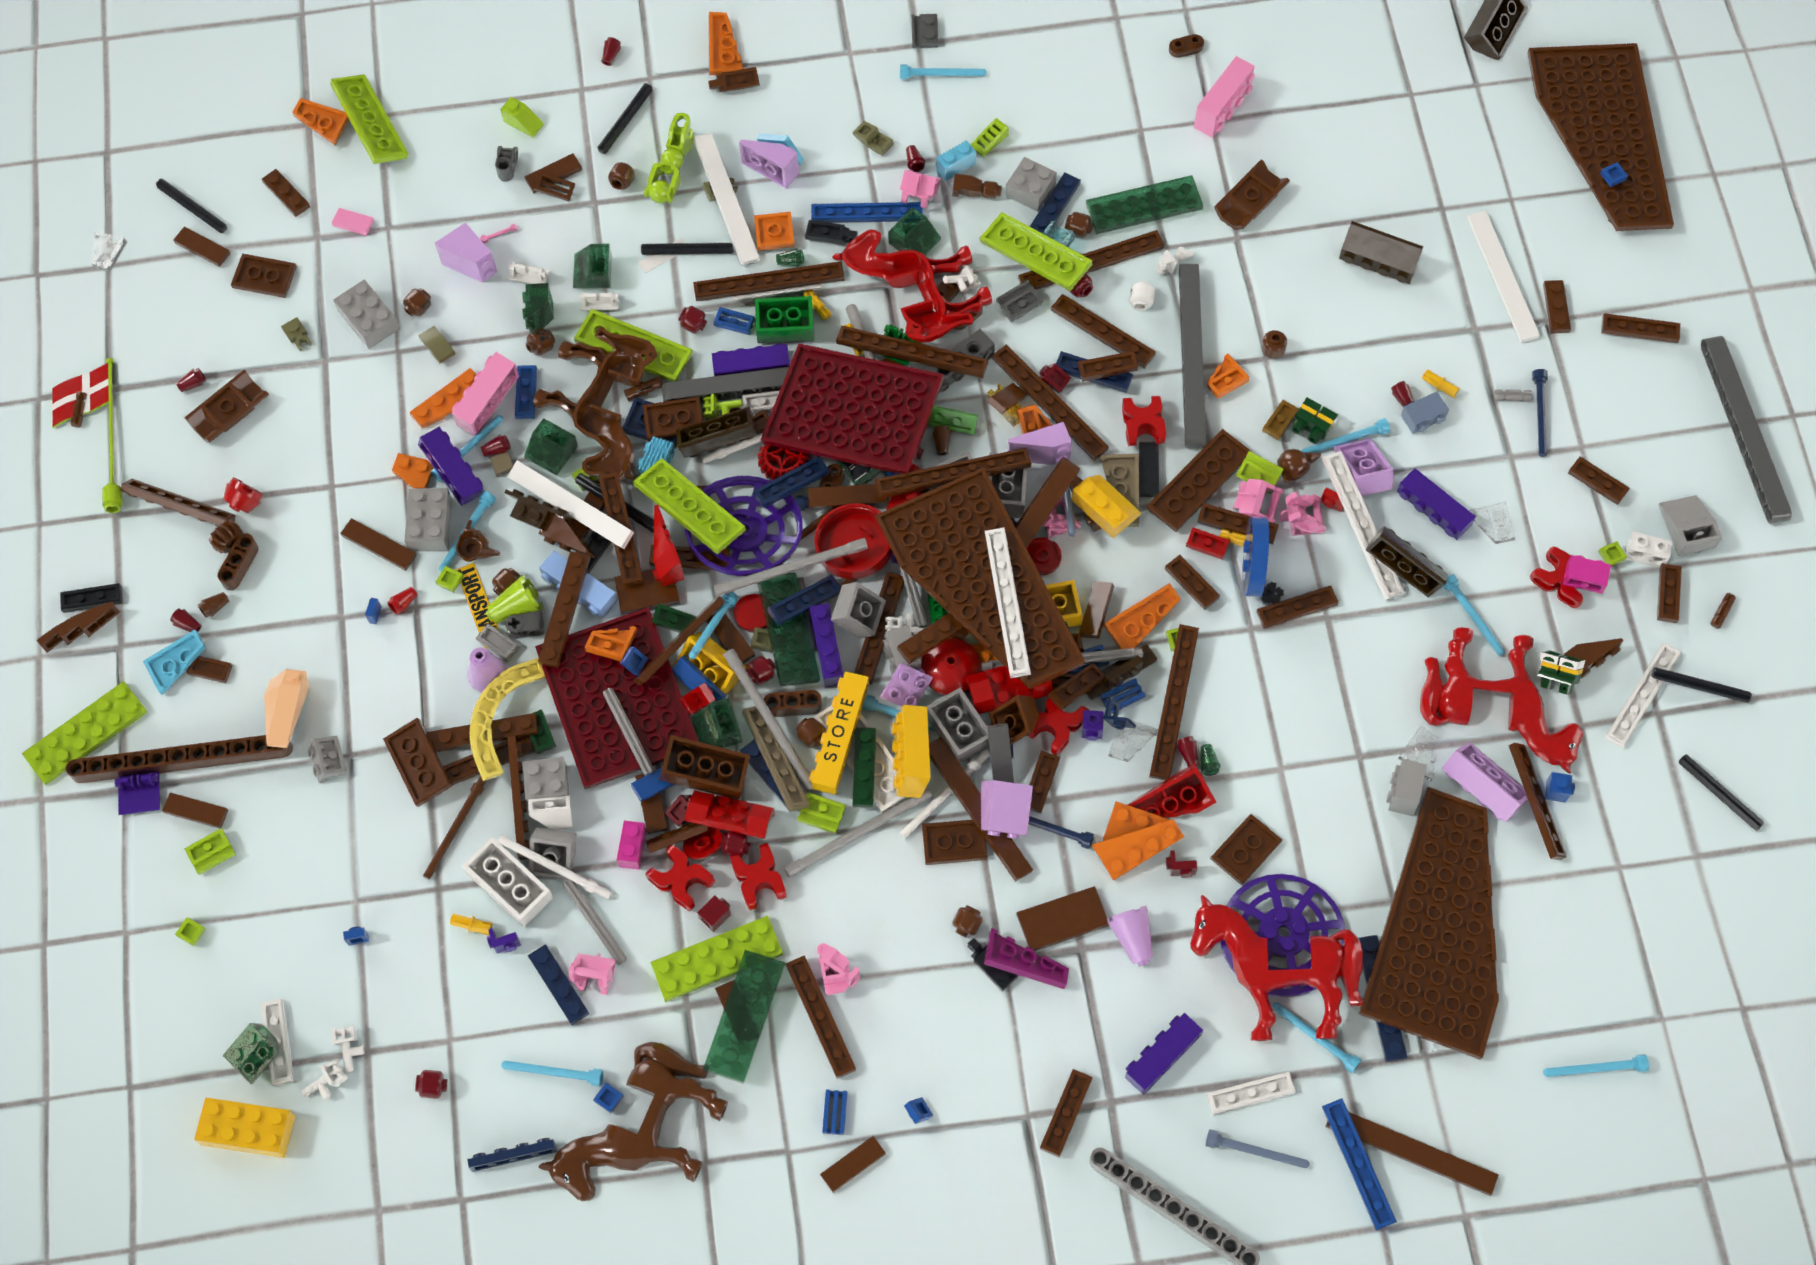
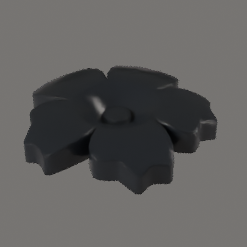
(1272, 594)

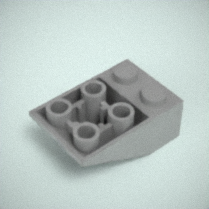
(1690, 525)

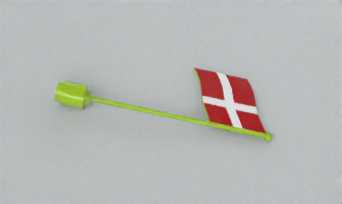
(98, 388)

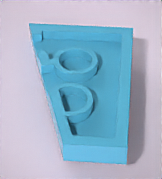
(173, 660)

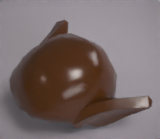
(1296, 463)
(474, 544)

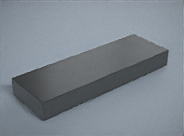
(1000, 752)

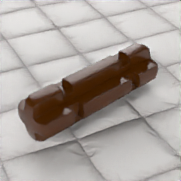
(76, 420)
(1723, 610)

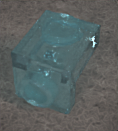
(1060, 235)

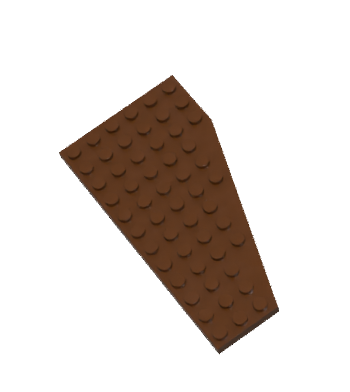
(1604, 118)
(945, 550)
(1439, 937)

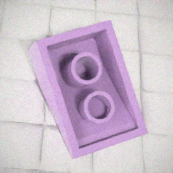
(771, 160)
(1044, 445)
(1367, 466)

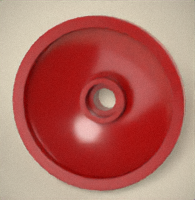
(950, 676)

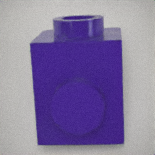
(1092, 725)
(505, 943)

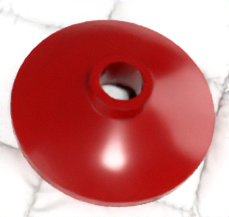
(703, 844)

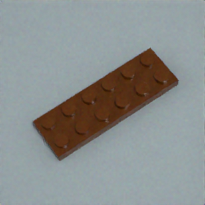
(1198, 480)

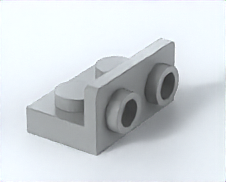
(327, 758)

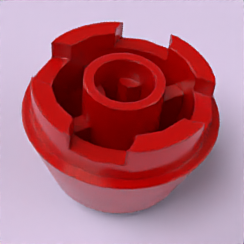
(241, 496)

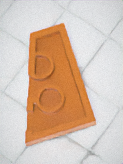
(322, 119)
(1128, 819)

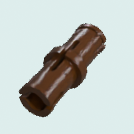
(631, 393)

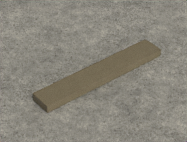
(776, 761)

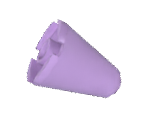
(483, 668)
(1134, 934)

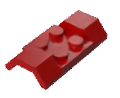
(995, 687)
(729, 814)

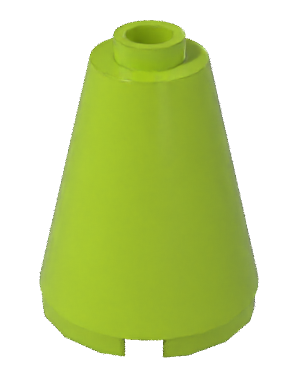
(516, 599)

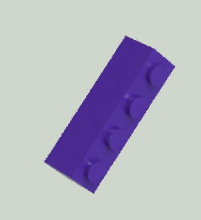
(750, 359)
(450, 466)
(1435, 504)
(826, 644)
(1163, 1053)

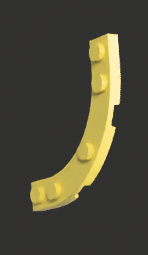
(484, 711)

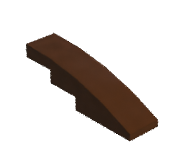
(85, 622)

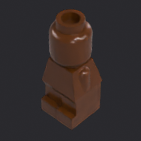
(974, 187)

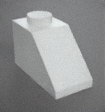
(551, 811)

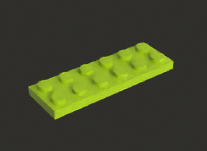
(369, 118)
(1036, 251)
(670, 355)
(689, 506)
(84, 732)
(713, 958)

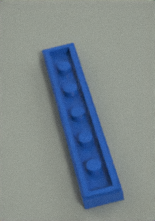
(862, 212)
(1359, 1164)

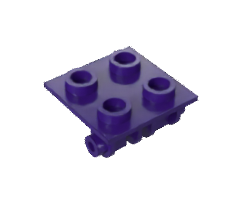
(138, 793)

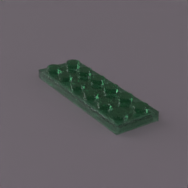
(1144, 204)
(792, 640)
(744, 1016)

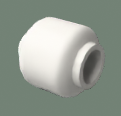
(1142, 296)

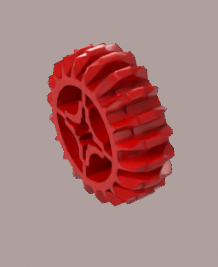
(774, 455)

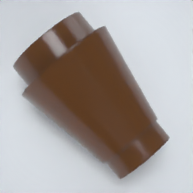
(941, 438)
(213, 604)

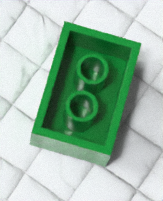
(784, 319)

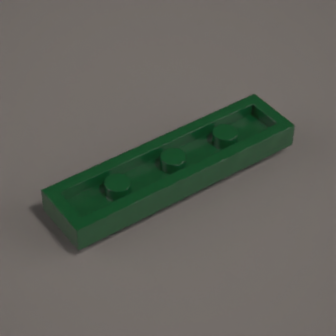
(864, 767)

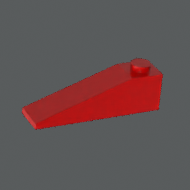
(666, 560)
(1178, 795)

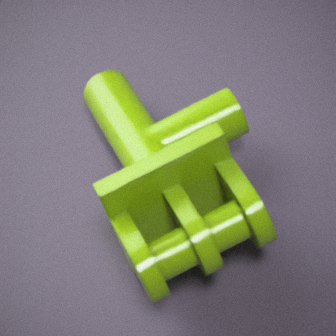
(713, 406)

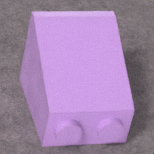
(466, 254)
(1005, 808)

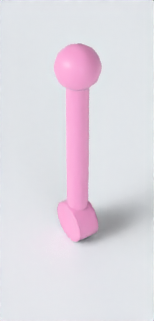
(484, 238)

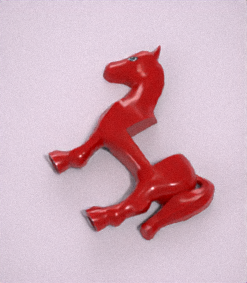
(905, 268)
(1525, 704)
(1251, 966)

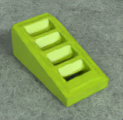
(997, 128)

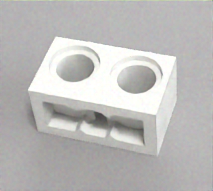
(1648, 549)

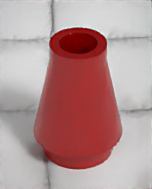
(402, 600)

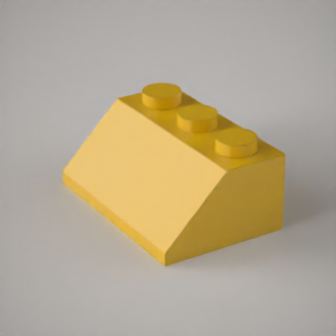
(1104, 505)
(711, 663)

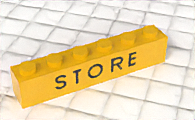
(840, 733)

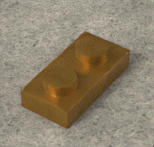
(1280, 419)

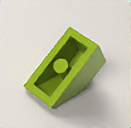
(521, 117)

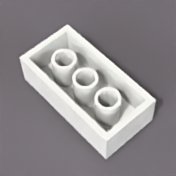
(507, 882)

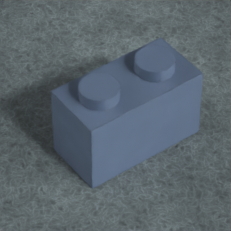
(1425, 413)

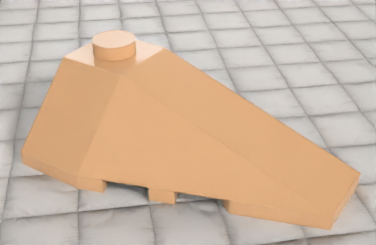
(283, 705)

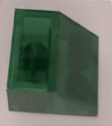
(913, 233)
(593, 267)
(538, 306)
(550, 446)
(717, 724)
(252, 1051)

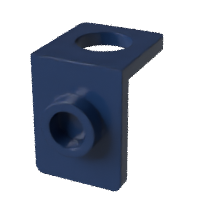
(1115, 721)

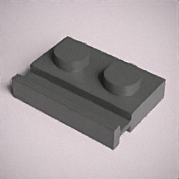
(925, 30)
(1019, 301)

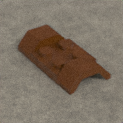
(1249, 196)
(226, 407)

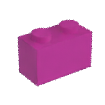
(1586, 574)
(631, 845)

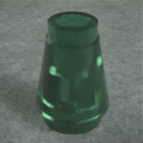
(790, 258)
(1208, 761)

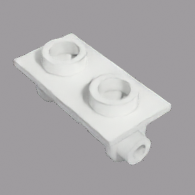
(527, 274)
(599, 301)

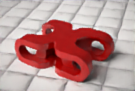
(1143, 420)
(1554, 580)
(1058, 724)
(758, 876)
(680, 877)

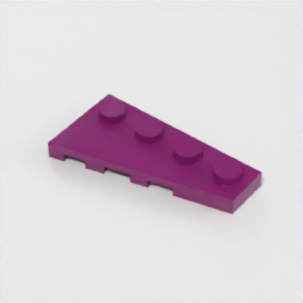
(1011, 957)

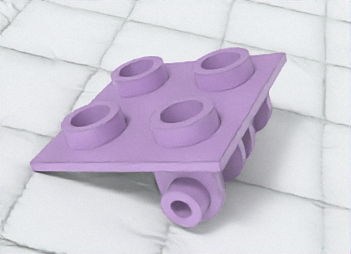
(906, 686)

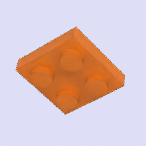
(774, 231)

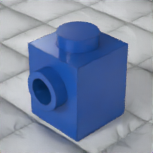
(1559, 787)

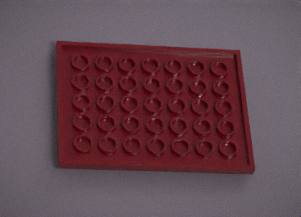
(853, 409)
(586, 717)

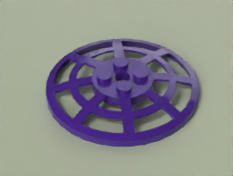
(754, 523)
(1288, 918)

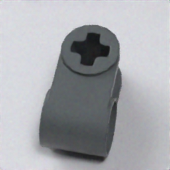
(506, 162)
(527, 624)

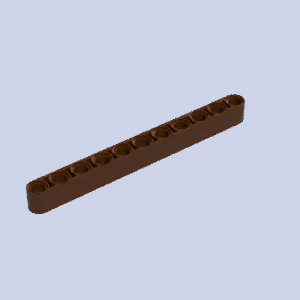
(1041, 507)
(170, 756)

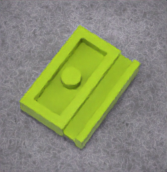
(1259, 468)
(822, 813)
(210, 851)

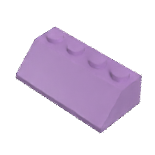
(1486, 781)

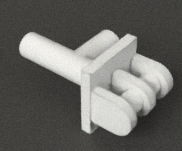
(1169, 263)
(965, 280)
(898, 623)
(345, 1044)
(329, 1077)

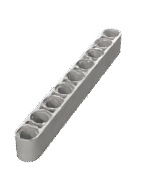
(1167, 1199)

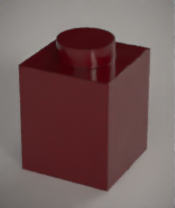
(714, 913)

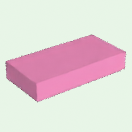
(352, 221)

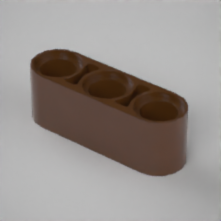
(238, 552)
(802, 706)

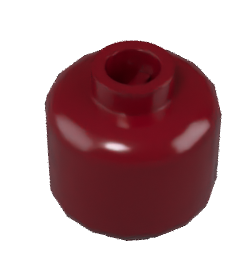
(1083, 287)
(692, 319)
(760, 670)
(734, 844)
(431, 1084)

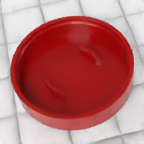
(846, 525)

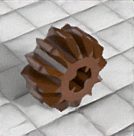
(225, 536)

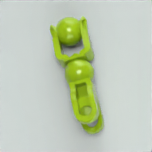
(678, 144)

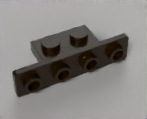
(533, 513)
(1122, 670)

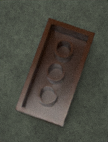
(704, 767)

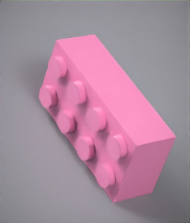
(1224, 97)
(485, 393)

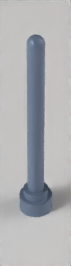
(1069, 512)
(1215, 1140)

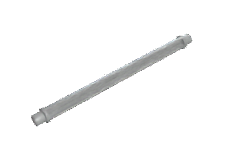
(1095, 657)

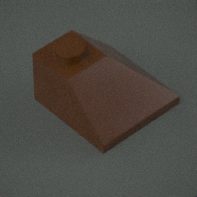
(1019, 714)

